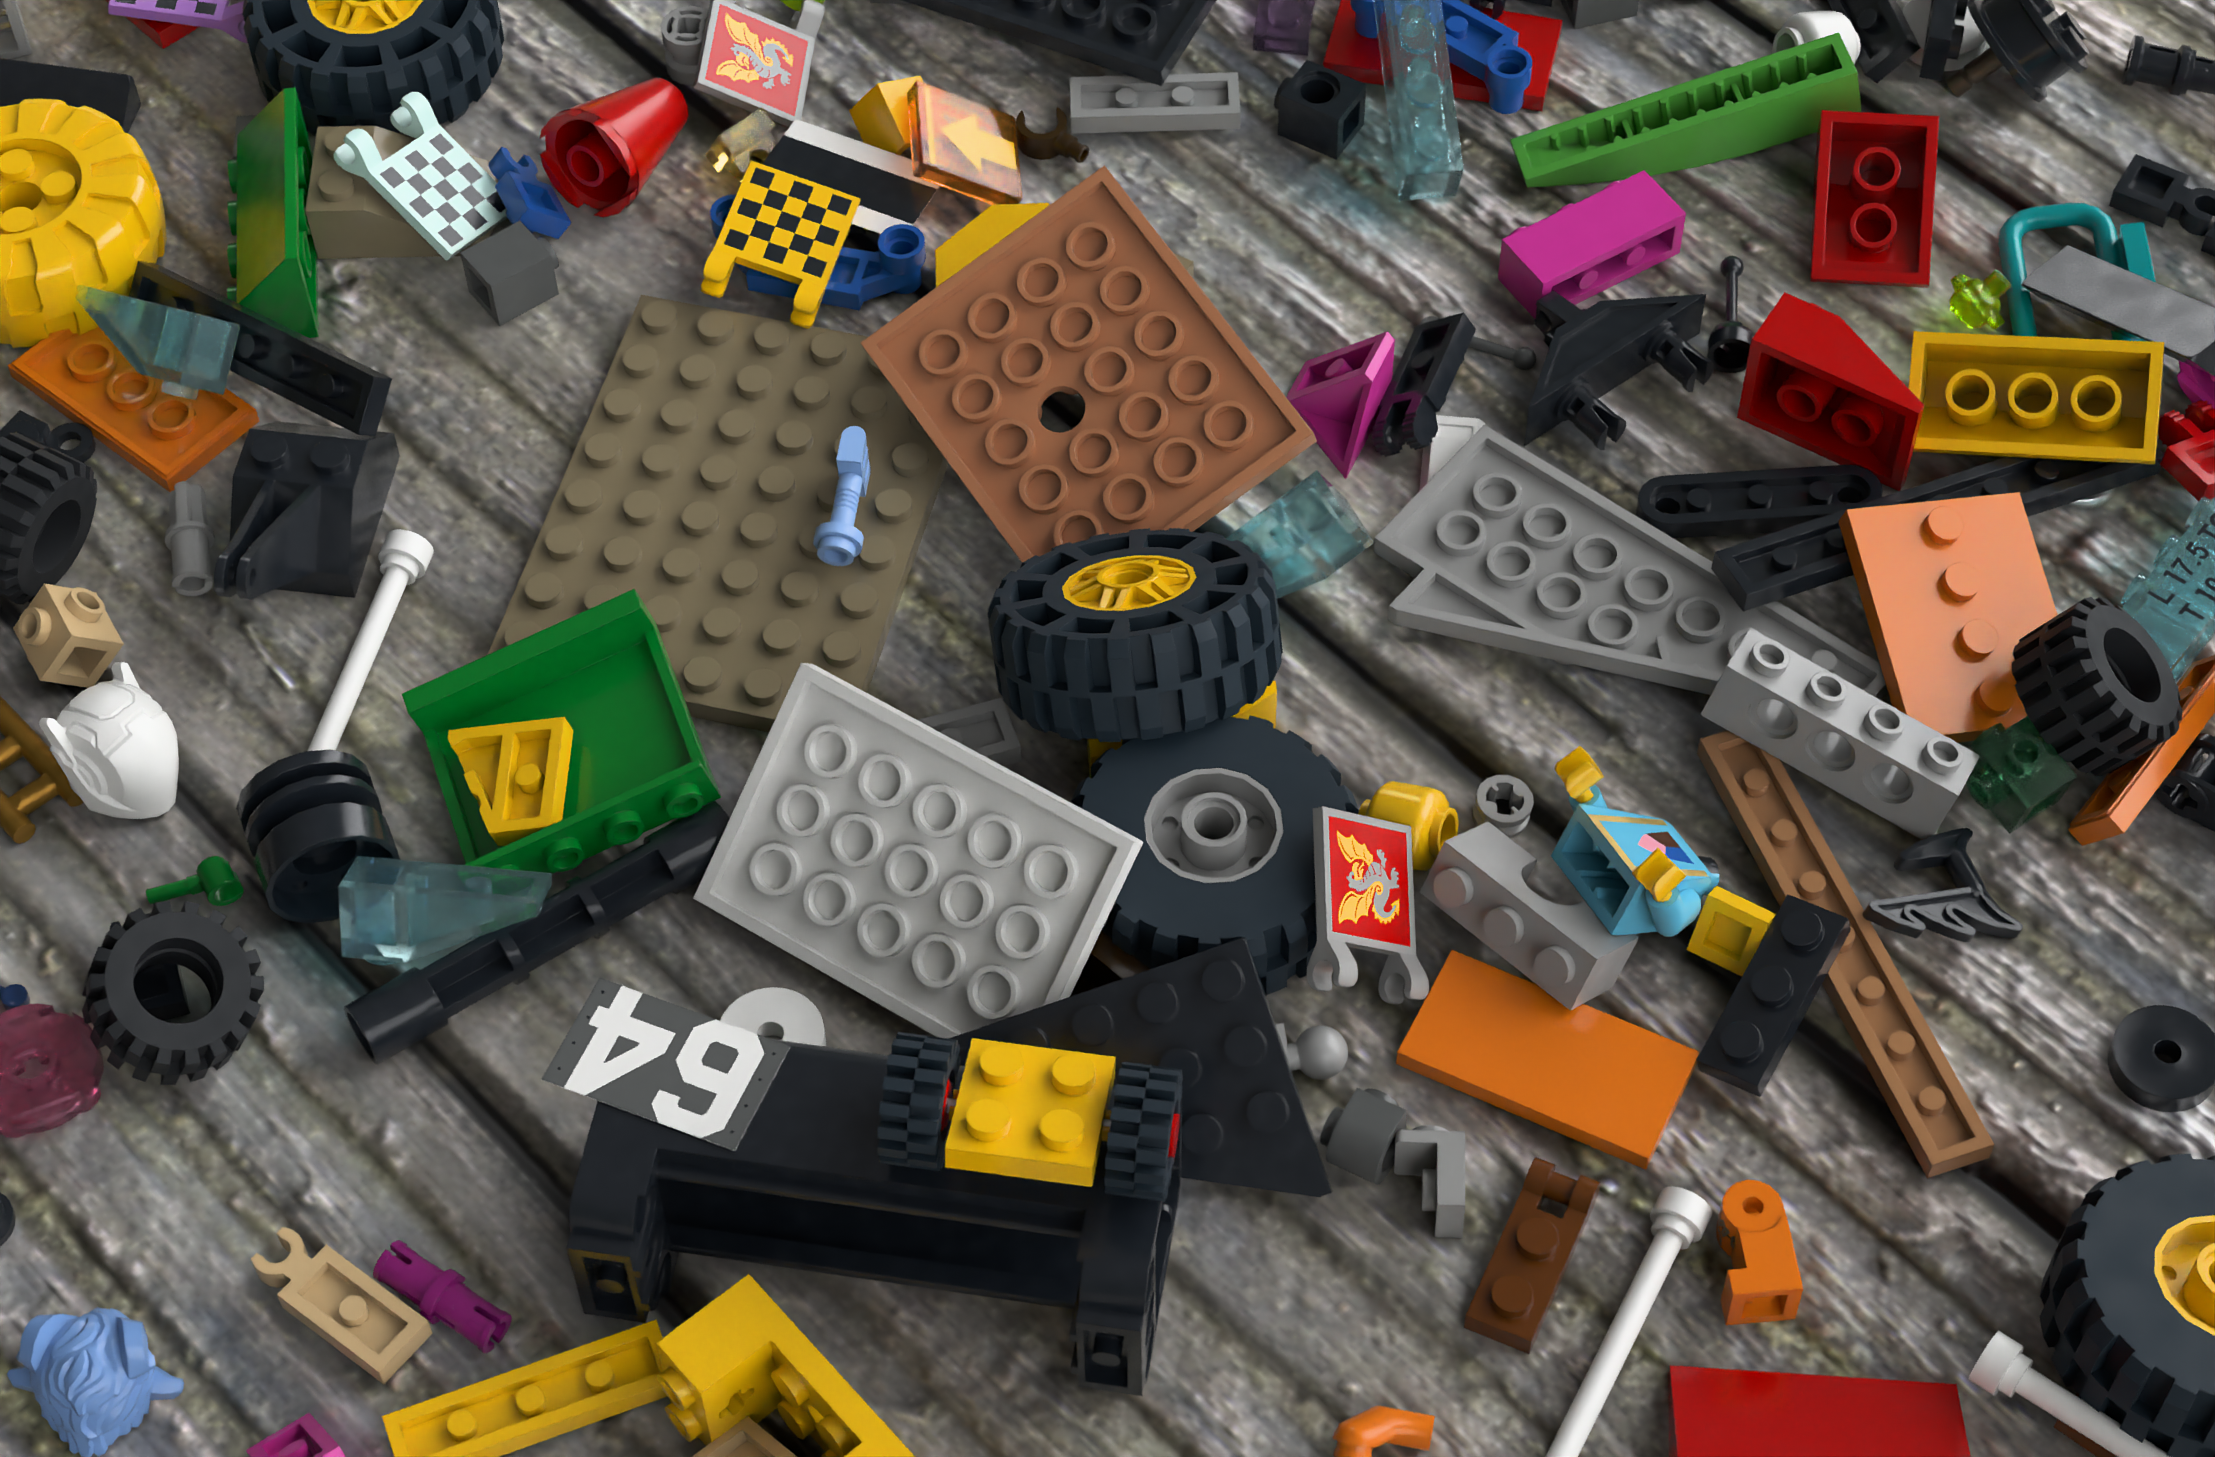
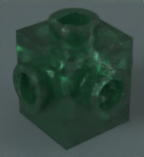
(2017, 773)

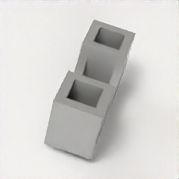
(1557, 946)

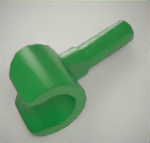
(213, 877)

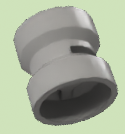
(682, 38)

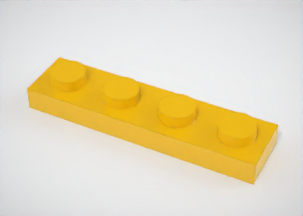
(534, 1400)

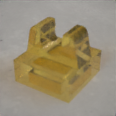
(745, 139)

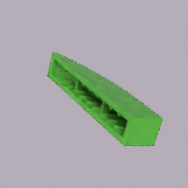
(1697, 120)

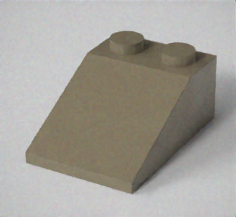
(350, 215)

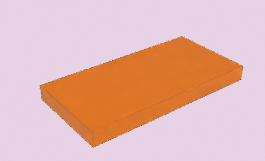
(126, 410)
(1547, 1063)

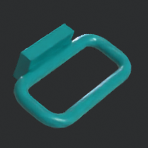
(2128, 251)

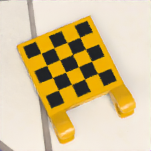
(784, 231)

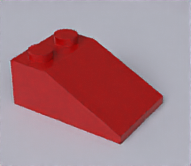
(1874, 198)
(1829, 392)

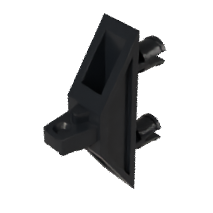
(1602, 349)

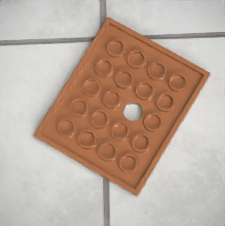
(1099, 311)

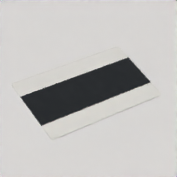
(877, 176)

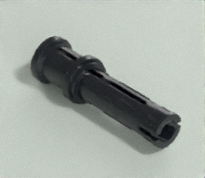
(2168, 68)

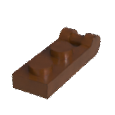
(1531, 1257)

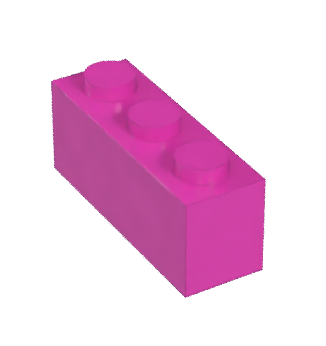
(1592, 243)

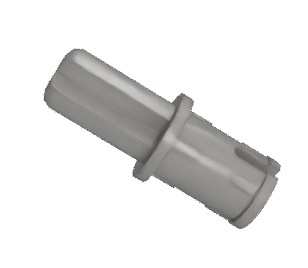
(189, 540)

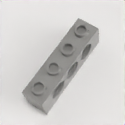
(1840, 735)

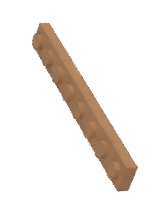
(1863, 978)

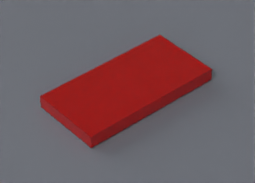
(1361, 59)

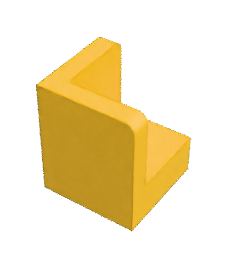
(884, 115)

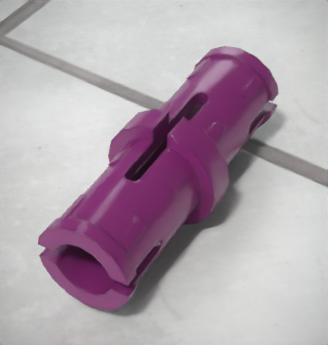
(442, 1296)

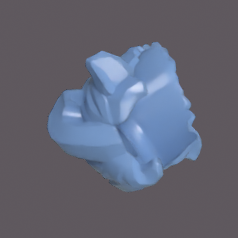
(91, 1376)

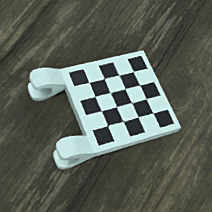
(429, 180)

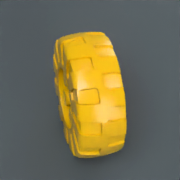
(71, 213)

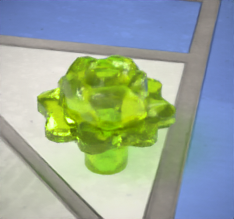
(1977, 300)

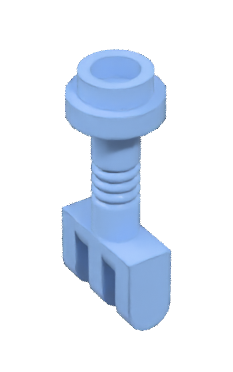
(839, 540)

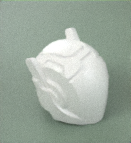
(117, 748)

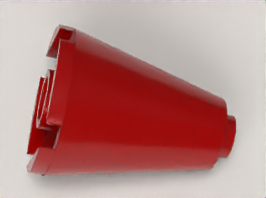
(612, 144)

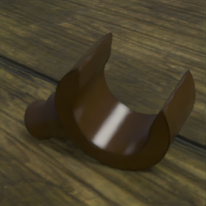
(1050, 144)

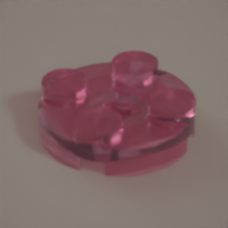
(66, 1085)

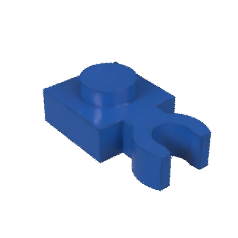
(526, 197)

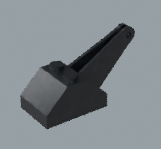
(304, 509)

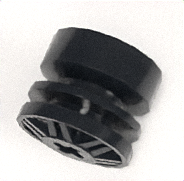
(307, 827)

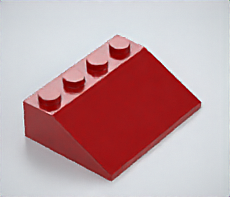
(1810, 1415)

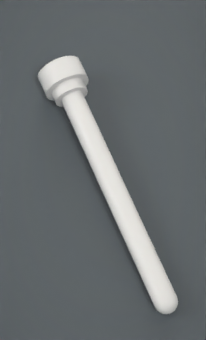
(402, 561)
(1677, 1221)
(2007, 1370)

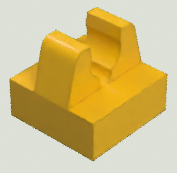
(1729, 930)

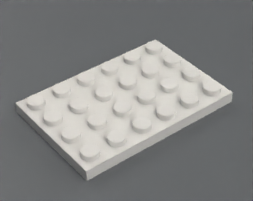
(912, 863)

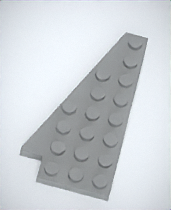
(1561, 573)

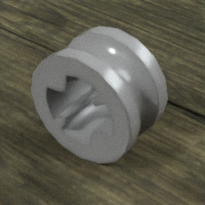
(1505, 788)

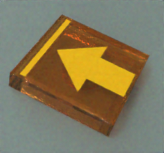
(963, 145)

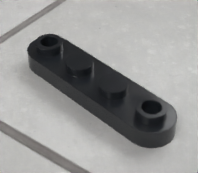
(1752, 499)

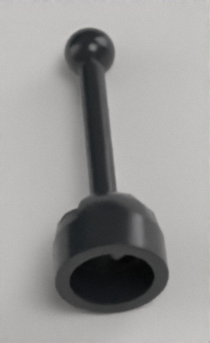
(1732, 334)

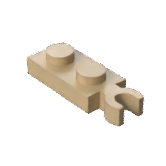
(344, 1306)

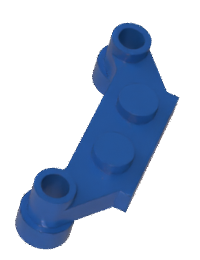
(1476, 46)
(857, 273)

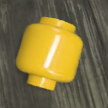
(1422, 809)

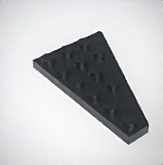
(1216, 1026)

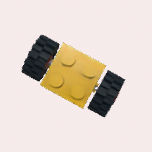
(1029, 1114)

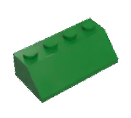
(274, 241)

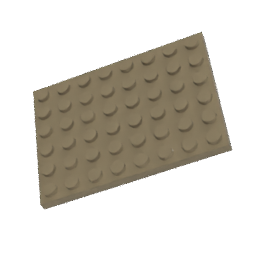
(707, 500)

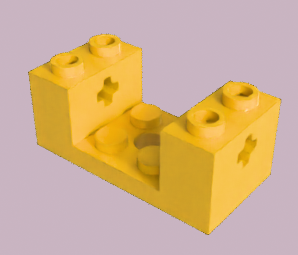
(748, 1360)

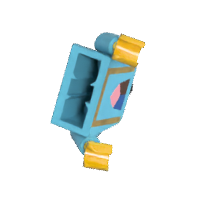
(1628, 864)

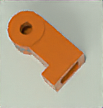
(1765, 1268)

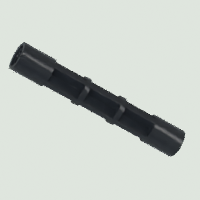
(424, 999)

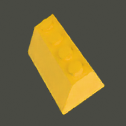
(2037, 396)

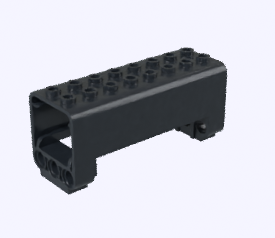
(818, 1200)

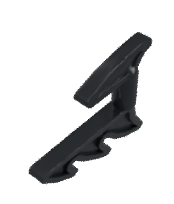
(1946, 912)

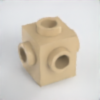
(68, 635)

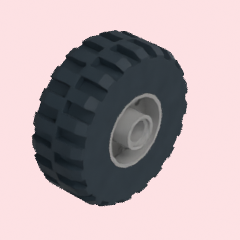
(1221, 839)

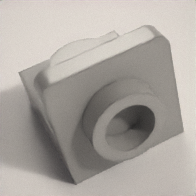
(1440, 1161)

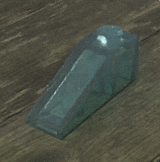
(165, 342)
(1305, 534)
(418, 908)

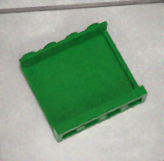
(631, 744)

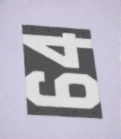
(666, 1063)

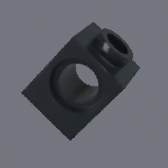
(1320, 109)

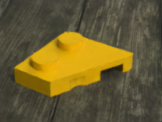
(516, 773)

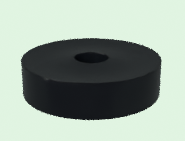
(2154, 1082)

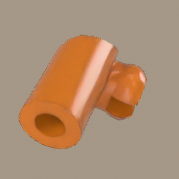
(1382, 1425)

